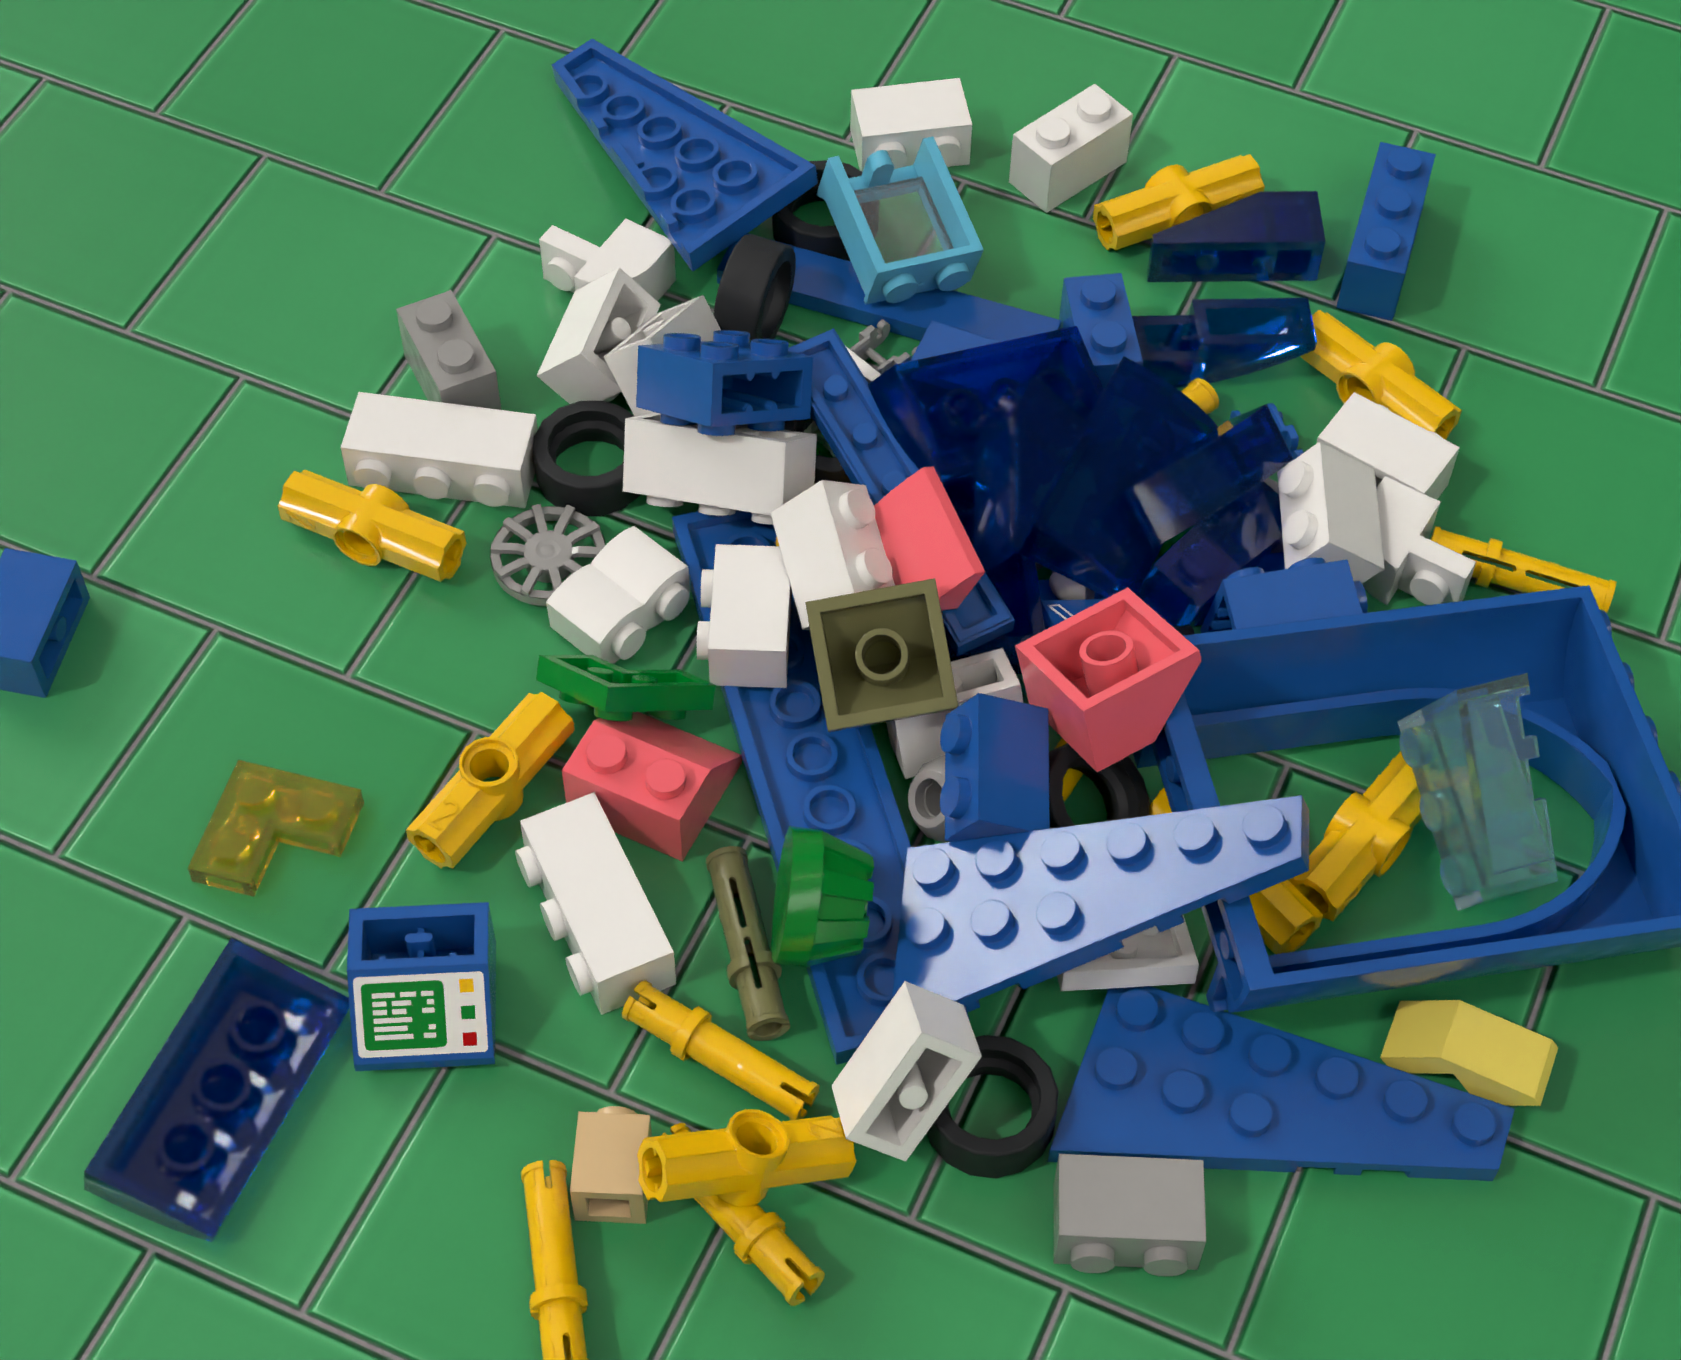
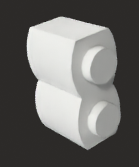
(619, 597)

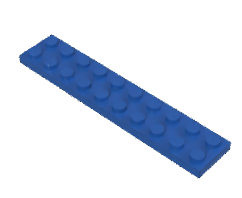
(815, 783)

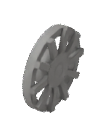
(546, 554)

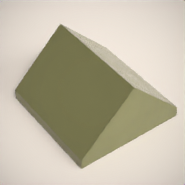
(881, 655)

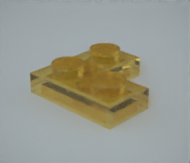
(265, 809)

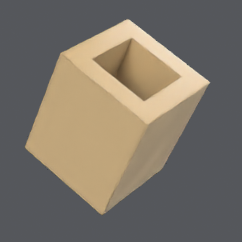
(607, 1166)

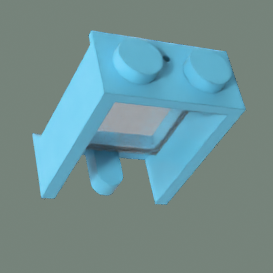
(902, 225)

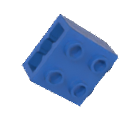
(724, 382)
(1300, 593)

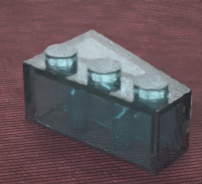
(1479, 792)

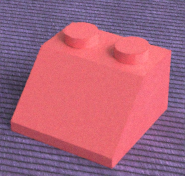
(1108, 676)
(651, 780)

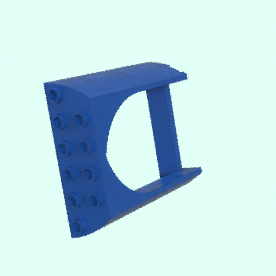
(1364, 675)

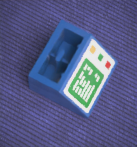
(422, 986)

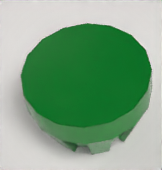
(820, 899)

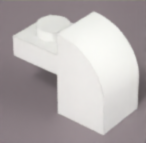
(637, 250)
(1411, 559)

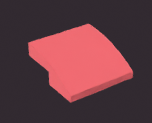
(927, 538)

